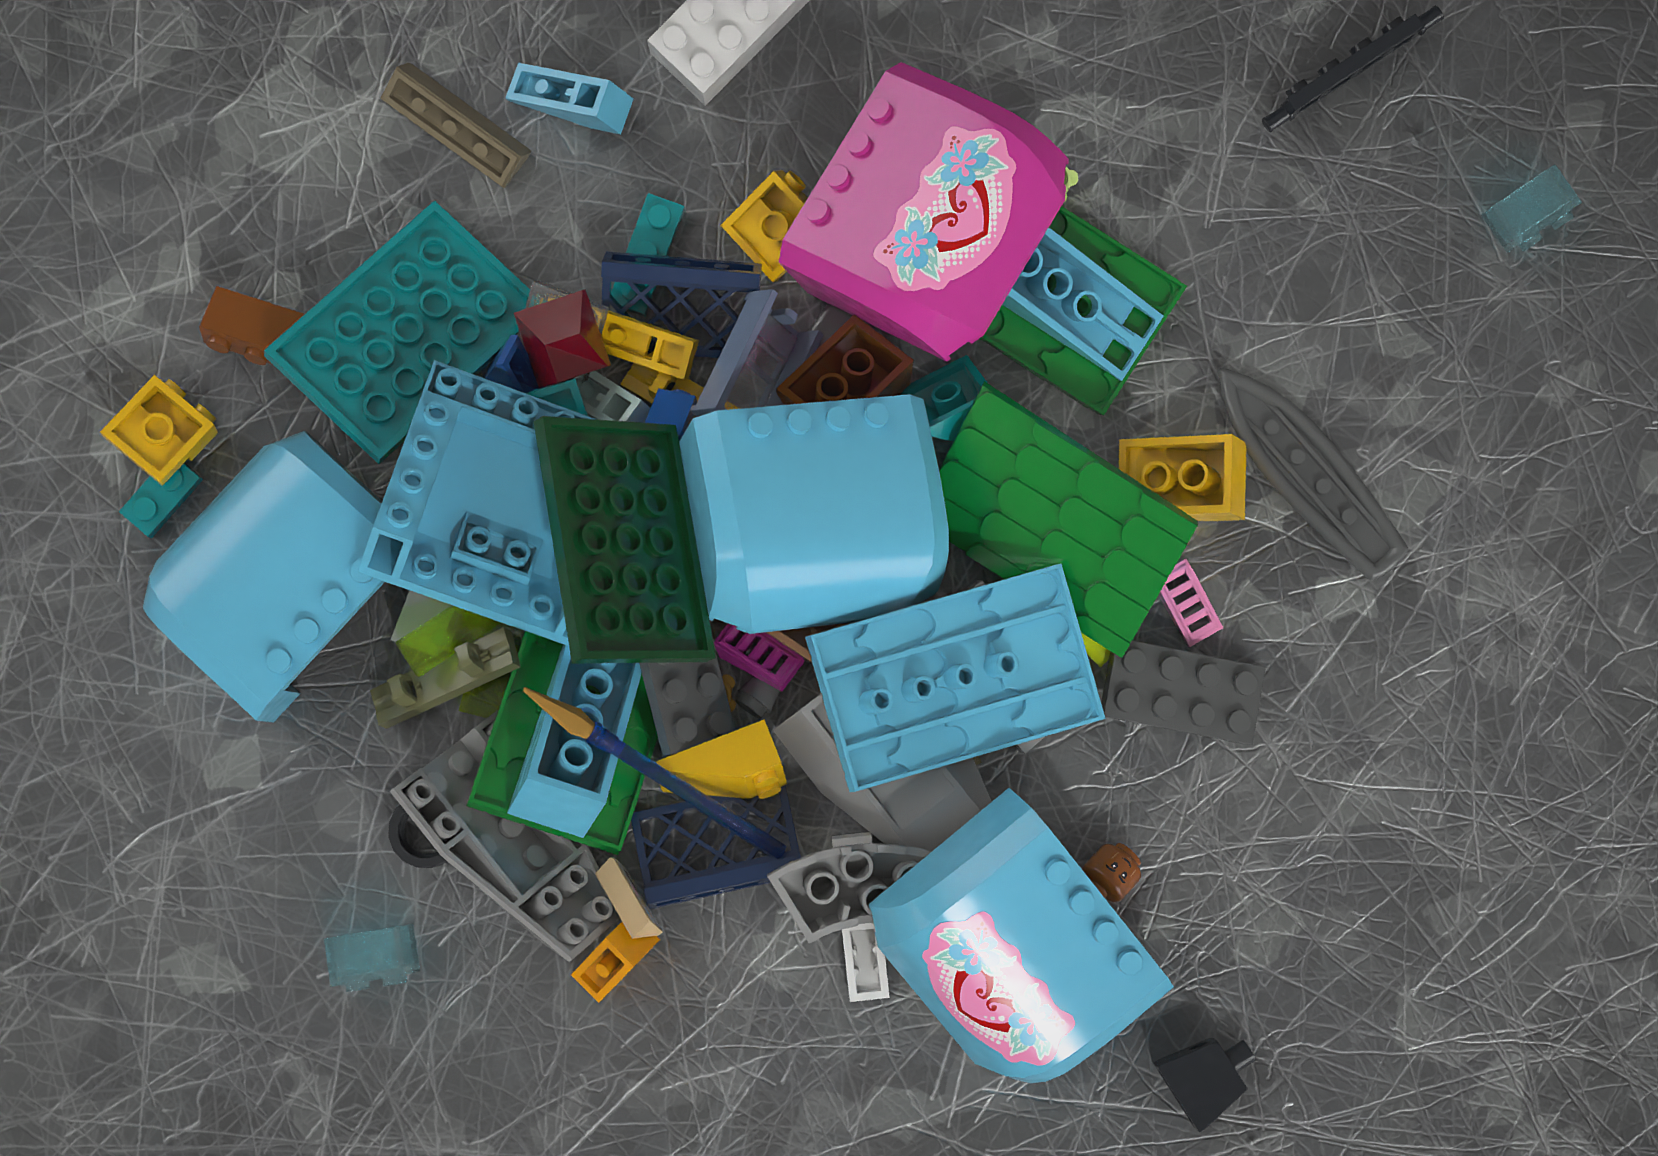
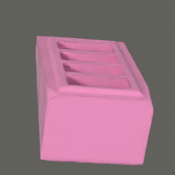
(1184, 568)

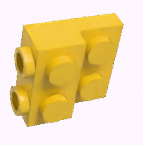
(765, 219)
(160, 429)

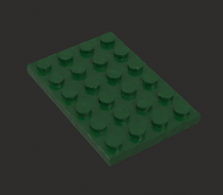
(623, 541)

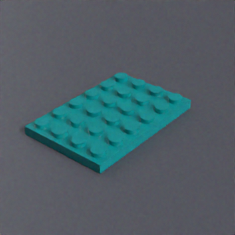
(379, 331)

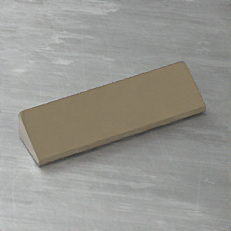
(455, 124)

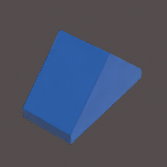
(513, 367)

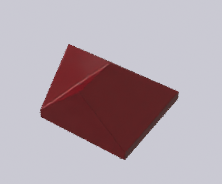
(562, 338)

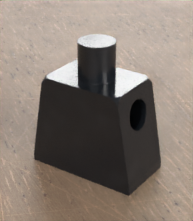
(1205, 1078)

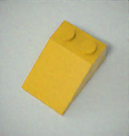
(1192, 472)
(731, 765)

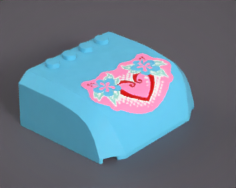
(1015, 946)

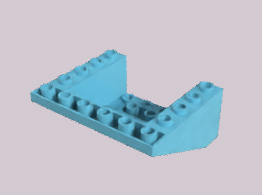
(471, 506)

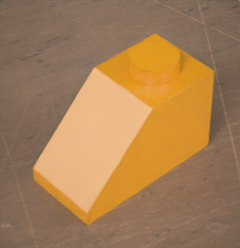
(612, 961)

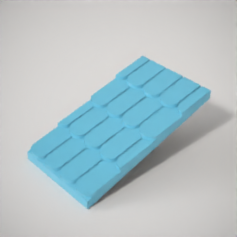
(955, 677)

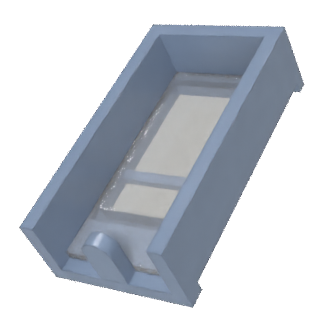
(756, 357)

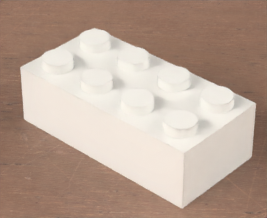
(715, 39)

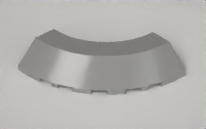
(837, 884)

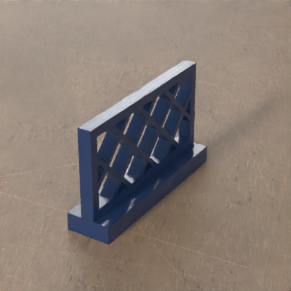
(675, 273)
(713, 879)

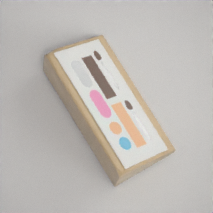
(627, 900)

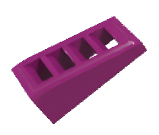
(733, 645)

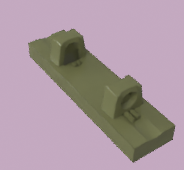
(465, 670)

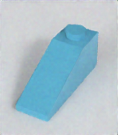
(571, 97)

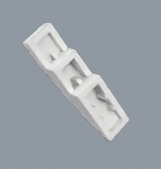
(863, 958)

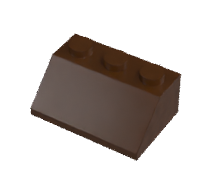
(849, 366)

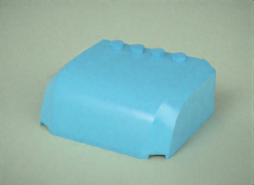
(815, 511)
(267, 573)

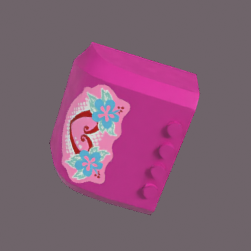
(926, 212)

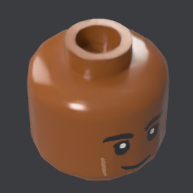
(1113, 871)

